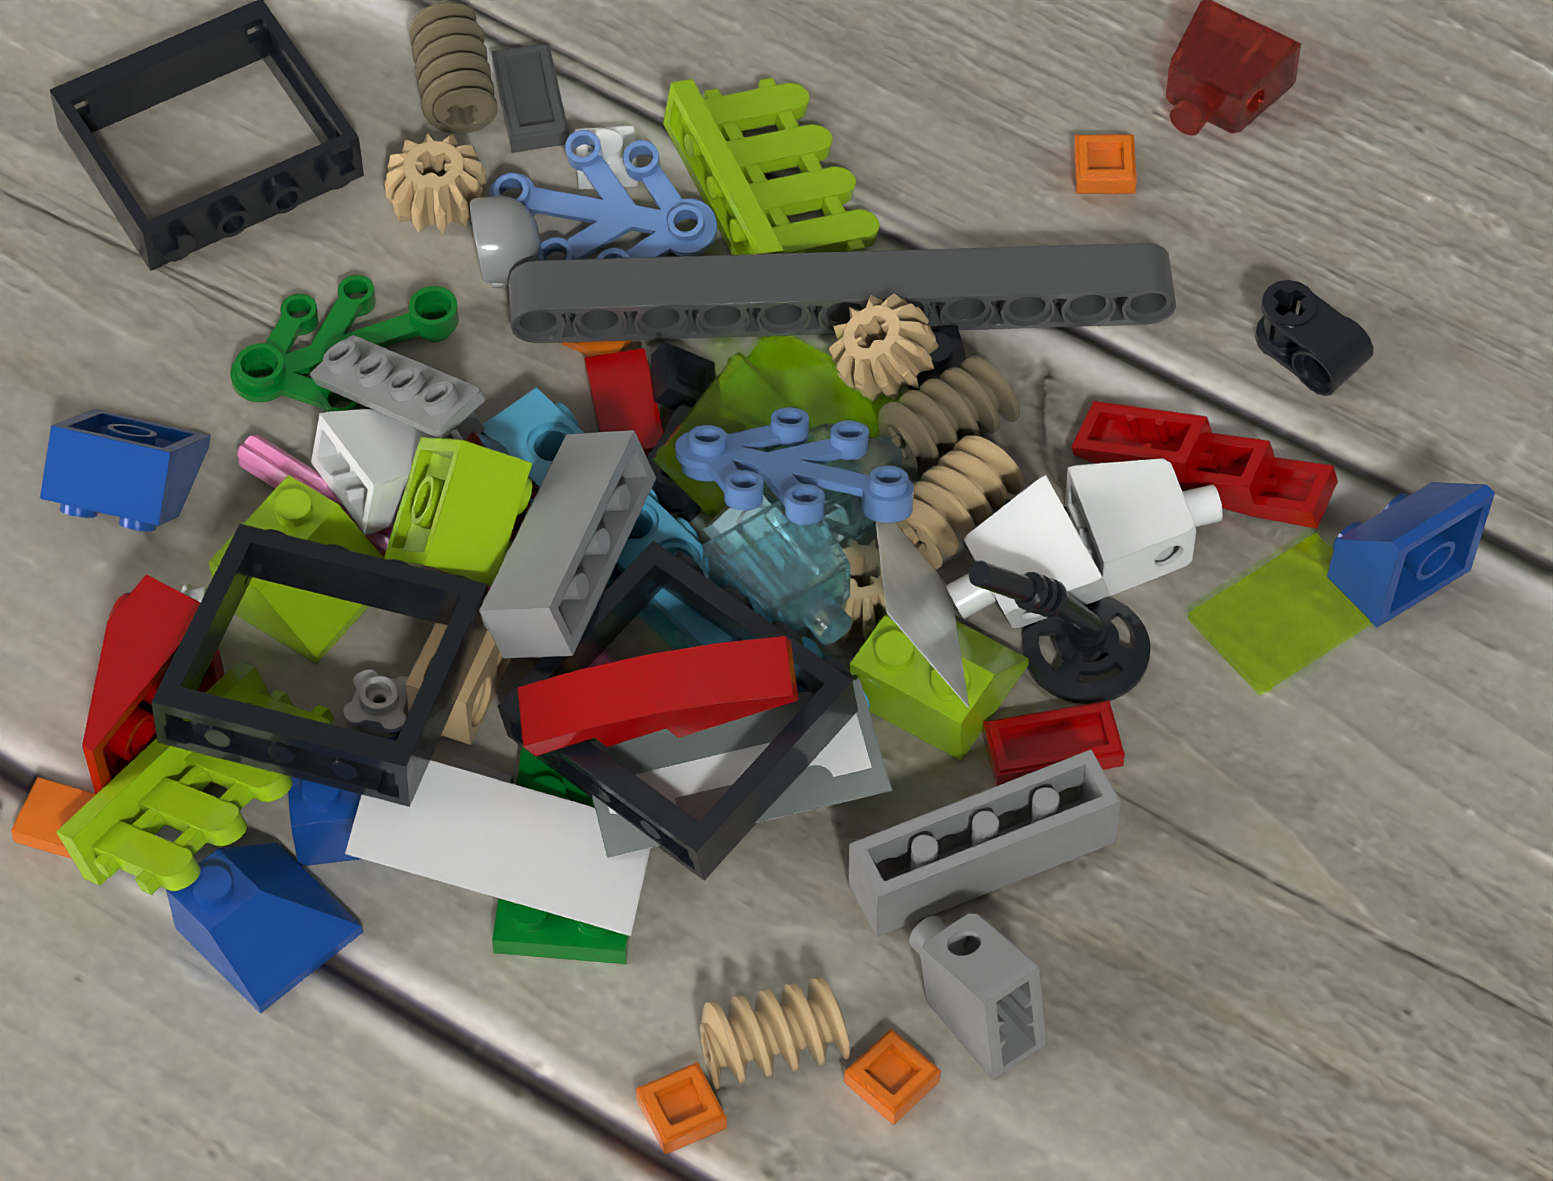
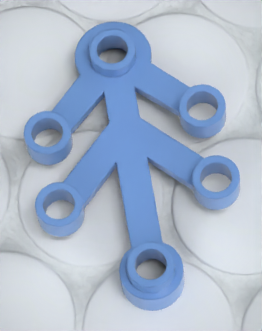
(615, 211)
(716, 456)

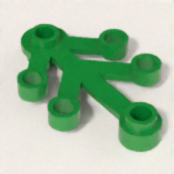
(286, 368)

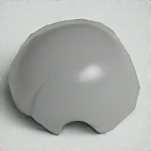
(503, 237)

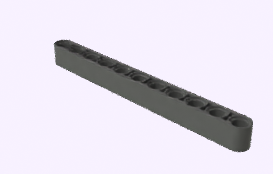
(814, 291)

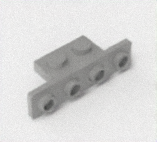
(401, 388)

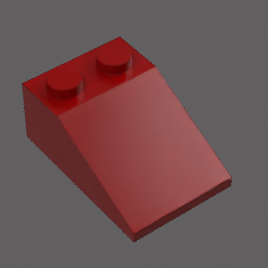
(134, 657)

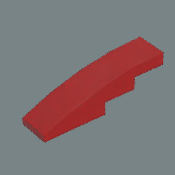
(1239, 467)
(658, 691)

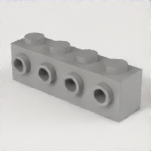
(568, 545)
(983, 842)

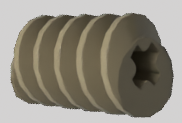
(452, 68)
(946, 409)

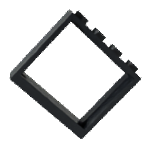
(176, 68)
(302, 745)
(691, 842)

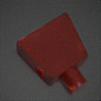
(1227, 70)

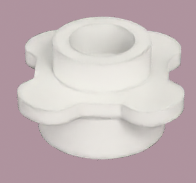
(377, 717)

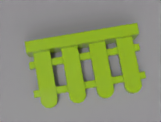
(732, 168)
(166, 789)

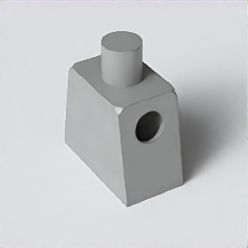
(982, 990)

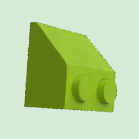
(459, 509)
(293, 616)
(917, 699)

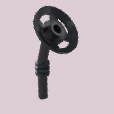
(1080, 635)

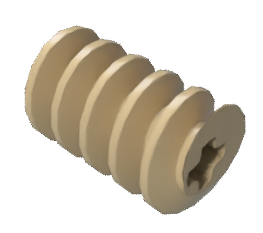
(959, 495)
(772, 1030)

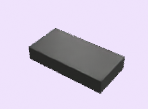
(530, 97)

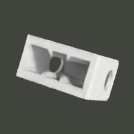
(366, 463)
(1137, 518)
(1026, 537)

